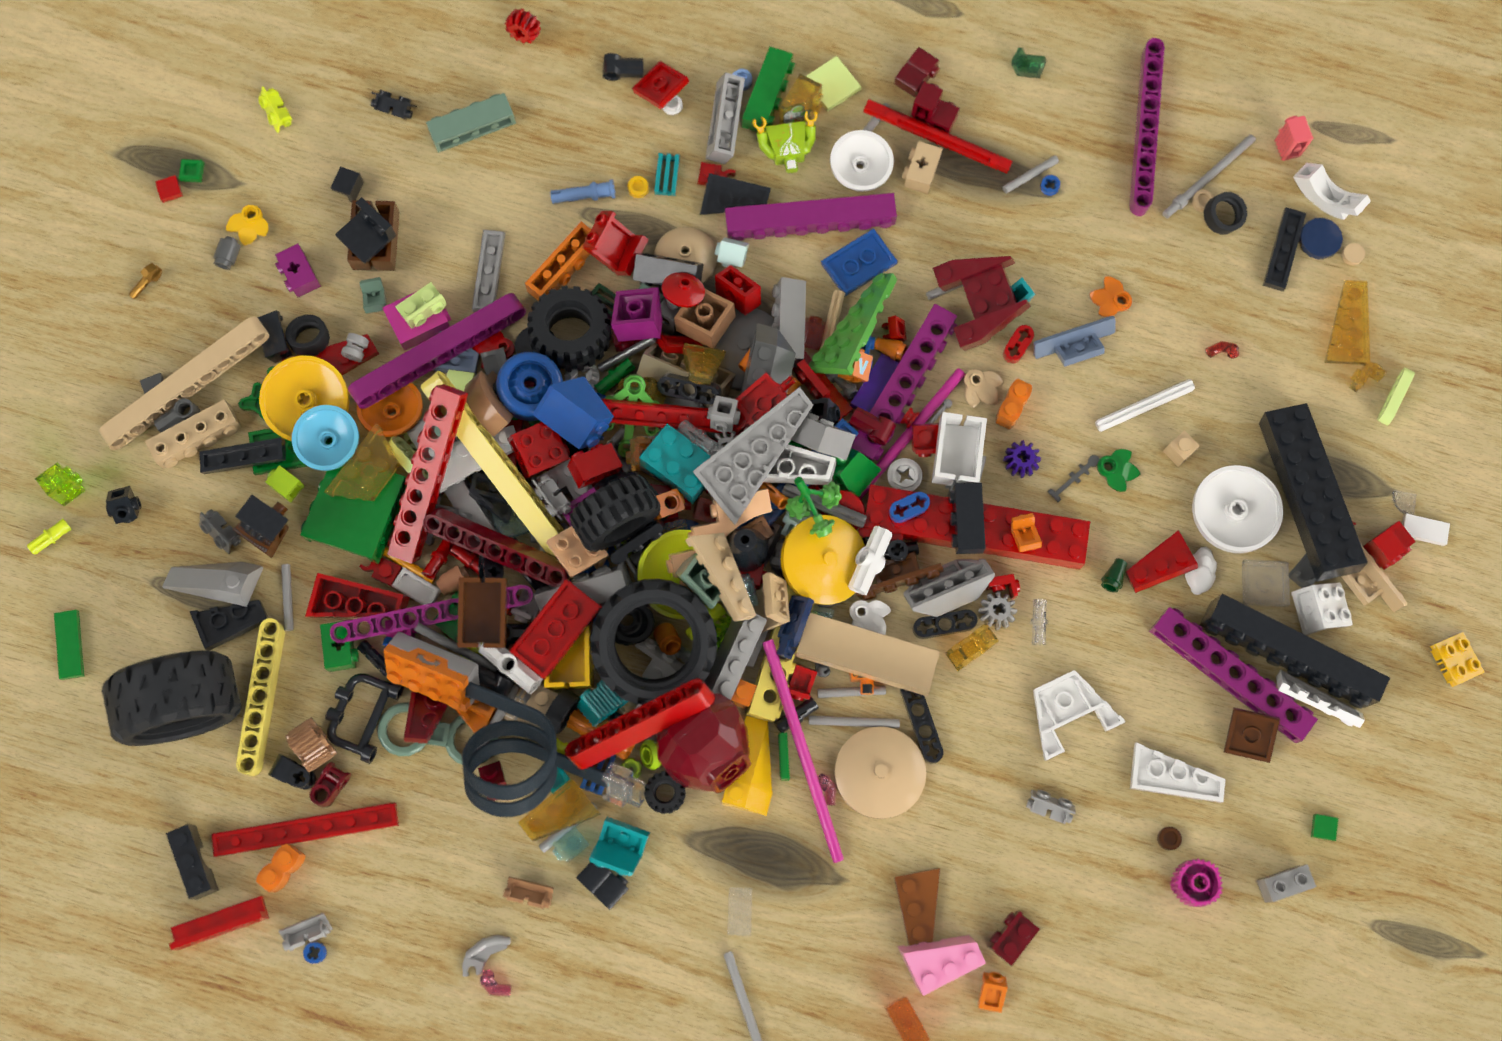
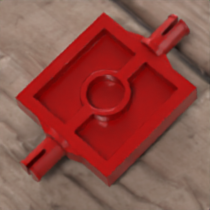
(761, 398)

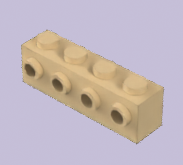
(193, 434)

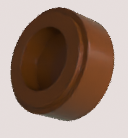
(1169, 838)

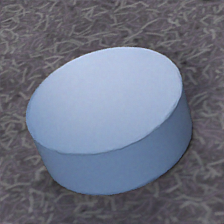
(745, 74)

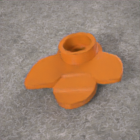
(1108, 297)

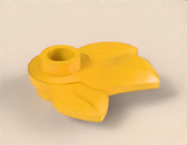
(248, 227)

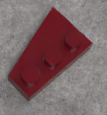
(422, 718)

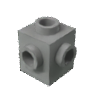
(723, 414)

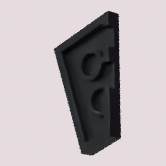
(227, 623)

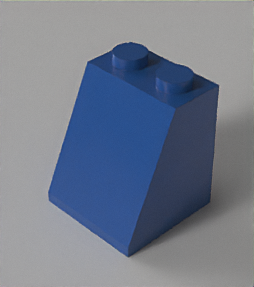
(574, 412)

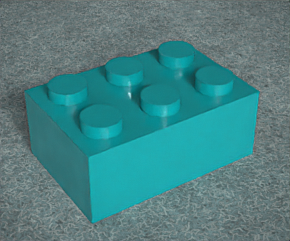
(673, 459)

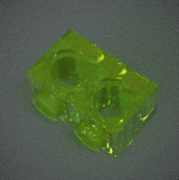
(61, 483)

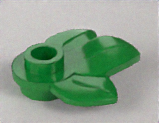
(1121, 469)

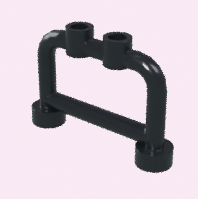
(336, 715)

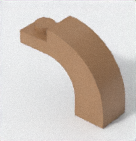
(485, 404)

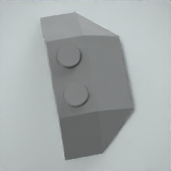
(955, 587)

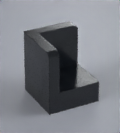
(347, 183)

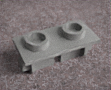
(546, 490)
(1060, 807)
(309, 929)

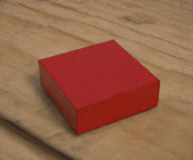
(169, 188)

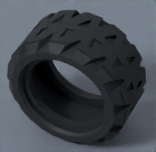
(651, 591)
(171, 698)

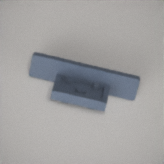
(1077, 343)

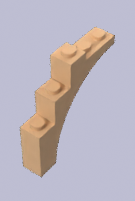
(759, 505)

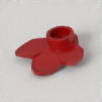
(495, 342)

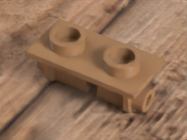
(536, 894)

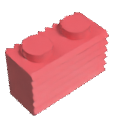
(1293, 137)

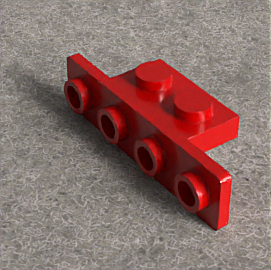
(819, 385)

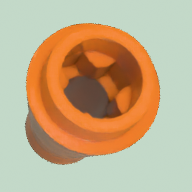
(892, 348)

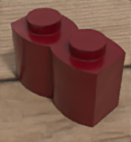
(918, 69)

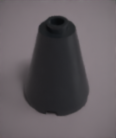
(748, 548)

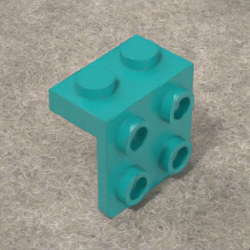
(619, 847)

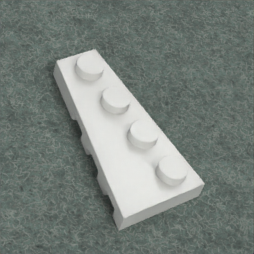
(1304, 692)

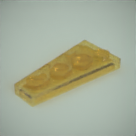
(1350, 330)

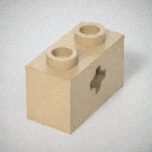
(921, 178)

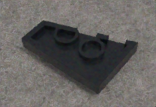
(729, 192)

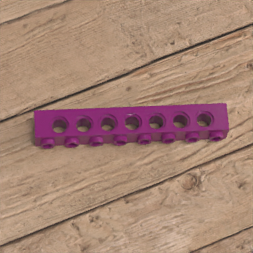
(937, 319)
(1164, 630)

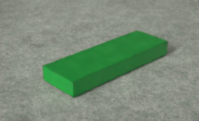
(69, 644)

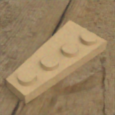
(719, 561)

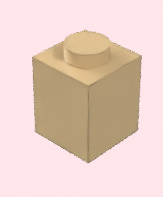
(1181, 448)

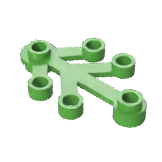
(633, 393)

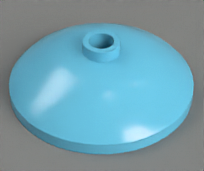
(315, 428)

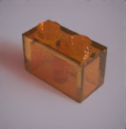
(906, 1021)

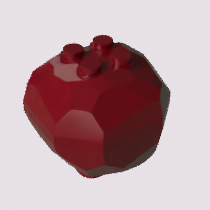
(707, 748)

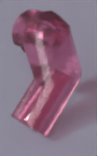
(829, 788)

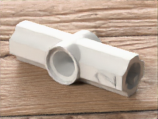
(870, 560)
(520, 673)

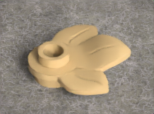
(984, 390)

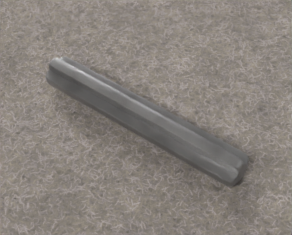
(838, 511)

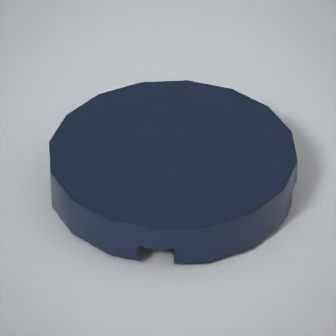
(1320, 238)

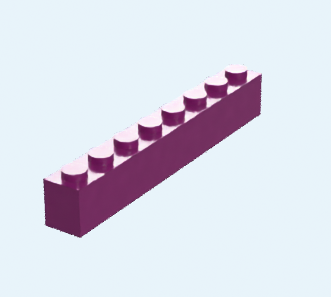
(811, 216)

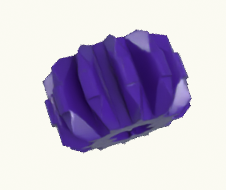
(1016, 463)

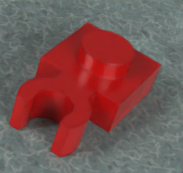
(707, 168)
(384, 572)

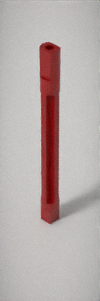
(937, 136)

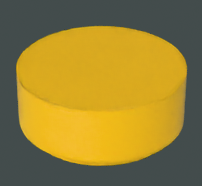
(638, 187)

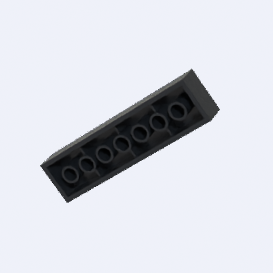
(1312, 492)
(1294, 652)

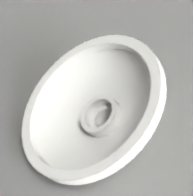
(864, 149)

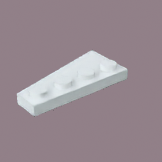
(463, 464)
(1164, 775)

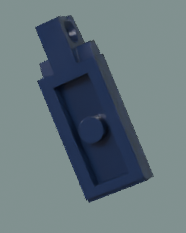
(792, 631)

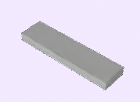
(488, 269)

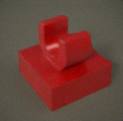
(896, 328)

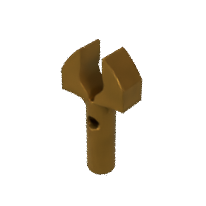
(150, 273)

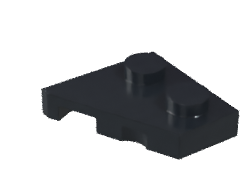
(489, 497)

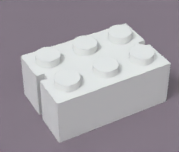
(959, 449)

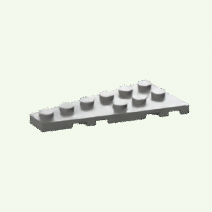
(744, 463)

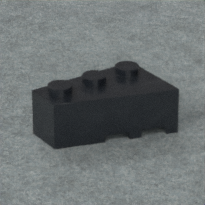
(260, 520)

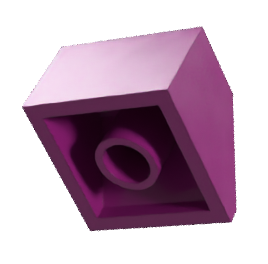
(637, 314)

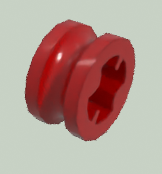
(909, 417)

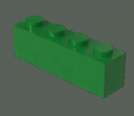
(768, 88)

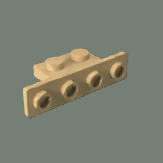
(1373, 582)

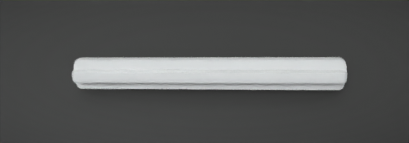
(1145, 405)

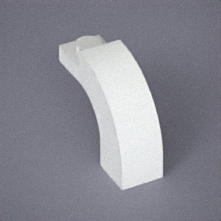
(1326, 195)

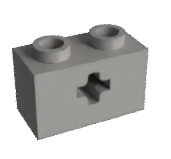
(1286, 883)

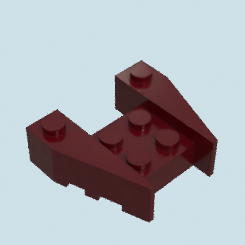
(987, 294)

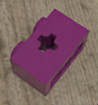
(292, 260)

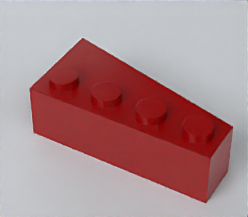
(347, 599)

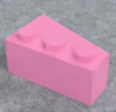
(941, 961)

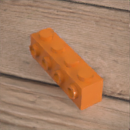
(561, 264)

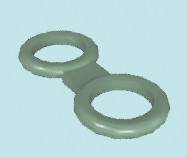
(442, 736)

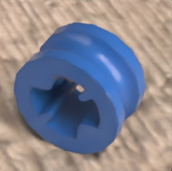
(1051, 179)
(307, 951)

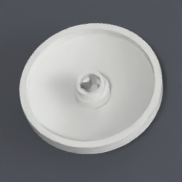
(1237, 509)

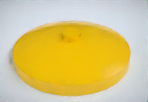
(297, 387)
(821, 565)

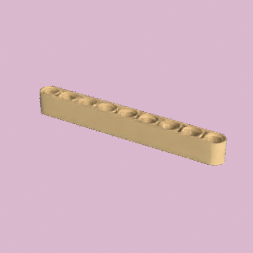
(184, 382)

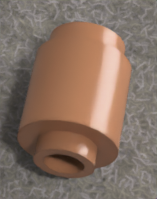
(449, 580)

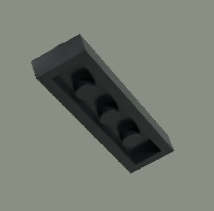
(1284, 249)
(242, 456)

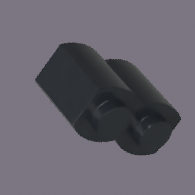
(603, 884)

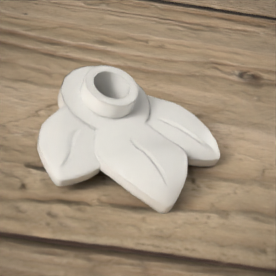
(873, 615)

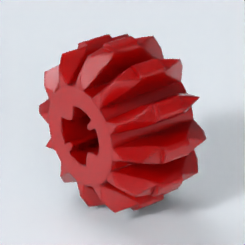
(523, 26)

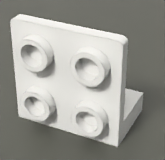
(1321, 607)

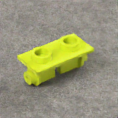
(270, 101)

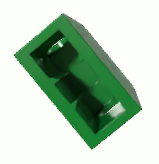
(855, 472)

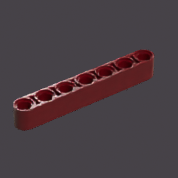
(487, 549)

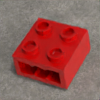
(538, 449)

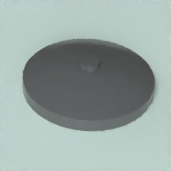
(738, 341)

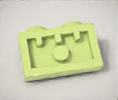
(421, 305)

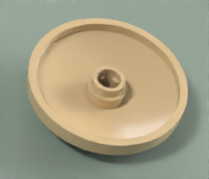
(880, 772)

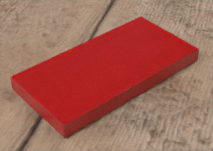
(555, 629)

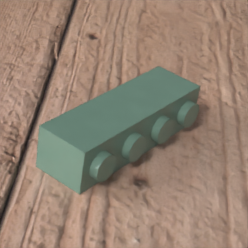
(471, 122)

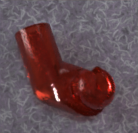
(1222, 346)

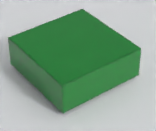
(191, 170)
(1324, 827)

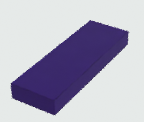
(878, 378)

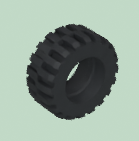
(570, 304)
(615, 513)

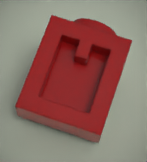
(1000, 583)

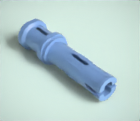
(593, 191)

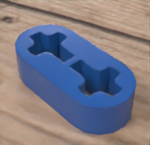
(912, 511)

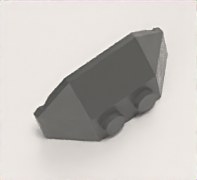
(768, 354)

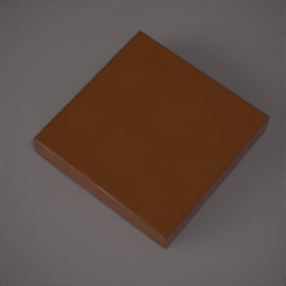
(1251, 735)

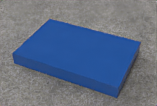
(859, 262)

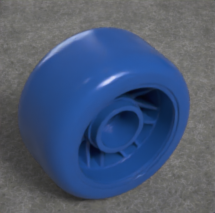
(510, 383)

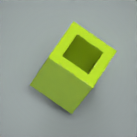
(284, 483)

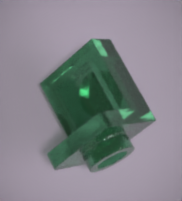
(1028, 65)

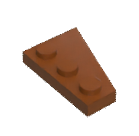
(918, 904)

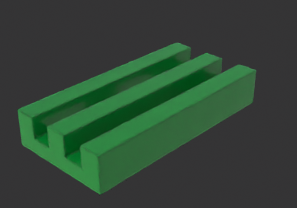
(783, 757)

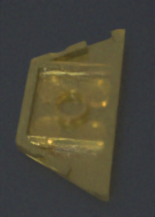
(367, 469)

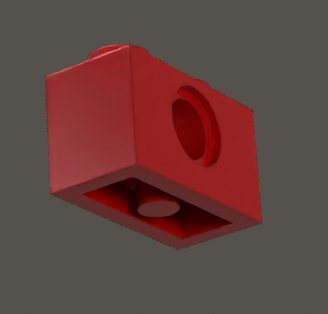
(738, 289)

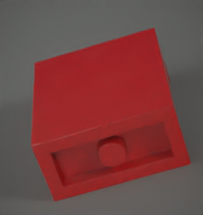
(614, 244)

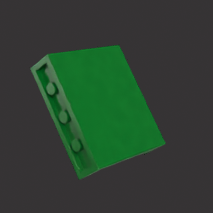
(354, 524)

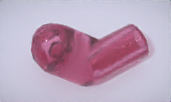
(492, 987)

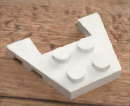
(1065, 701)

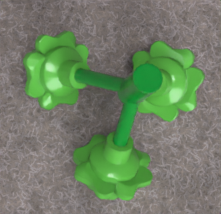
(803, 504)

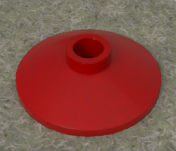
(683, 289)

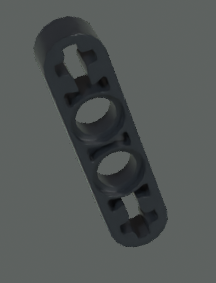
(918, 721)

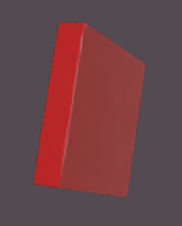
(660, 85)

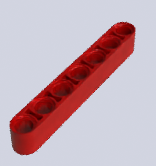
(640, 724)

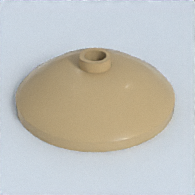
(698, 243)

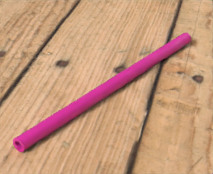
(922, 418)
(803, 751)

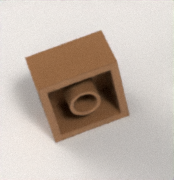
(706, 320)

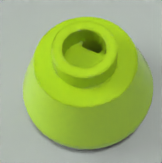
(648, 754)

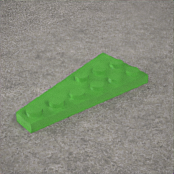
(854, 331)

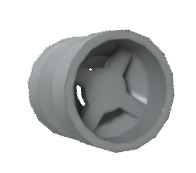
(354, 347)

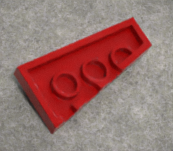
(333, 355)

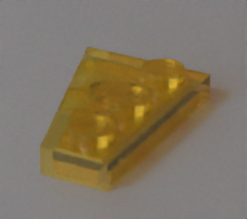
(702, 362)
(559, 811)

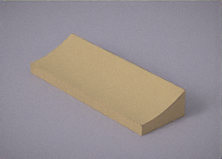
(868, 654)

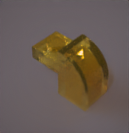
(972, 647)

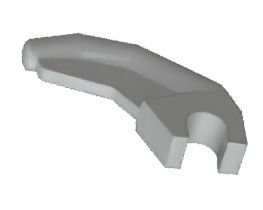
(481, 951)

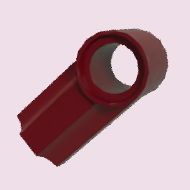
(877, 428)

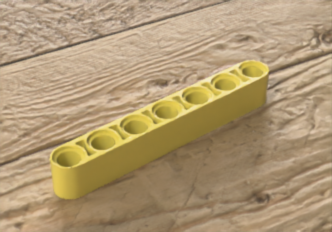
(264, 707)

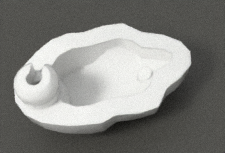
(1204, 576)

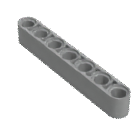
(459, 493)

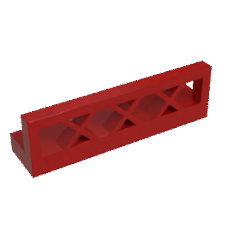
(218, 923)

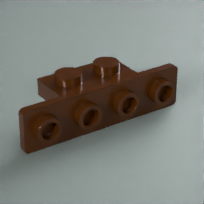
(901, 573)

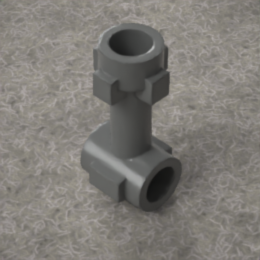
(848, 390)

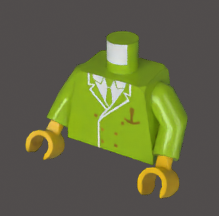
(787, 142)

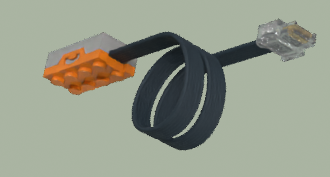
(456, 683)

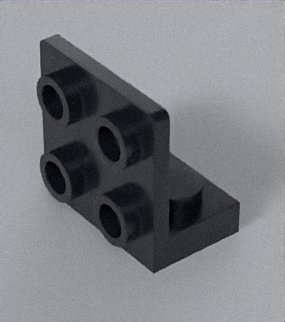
(366, 232)

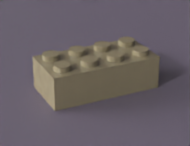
(658, 363)

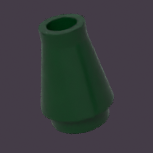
(1114, 577)

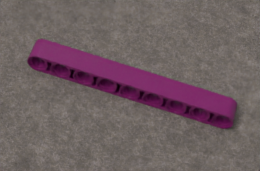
(1147, 135)
(436, 350)
(420, 612)

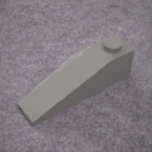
(220, 581)

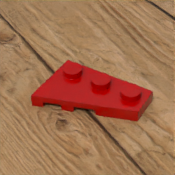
(1162, 564)

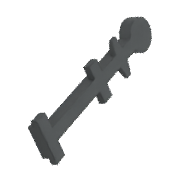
(1092, 462)

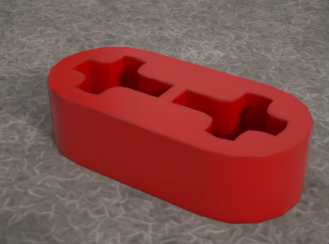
(1022, 346)

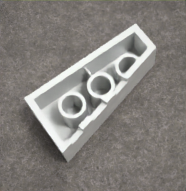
(799, 462)

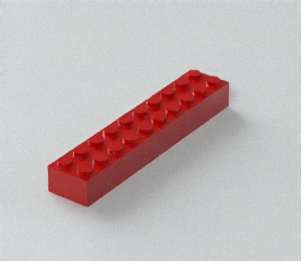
(1062, 537)

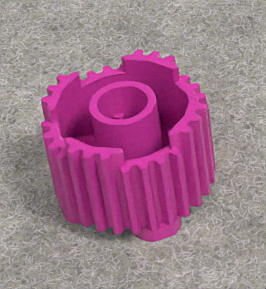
(1209, 883)

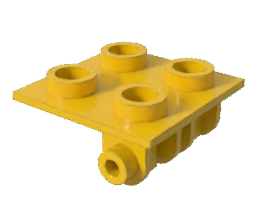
(1457, 658)

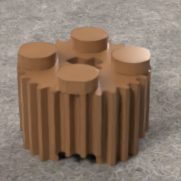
(310, 744)

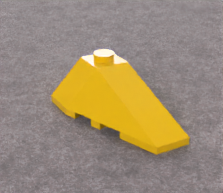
(754, 787)

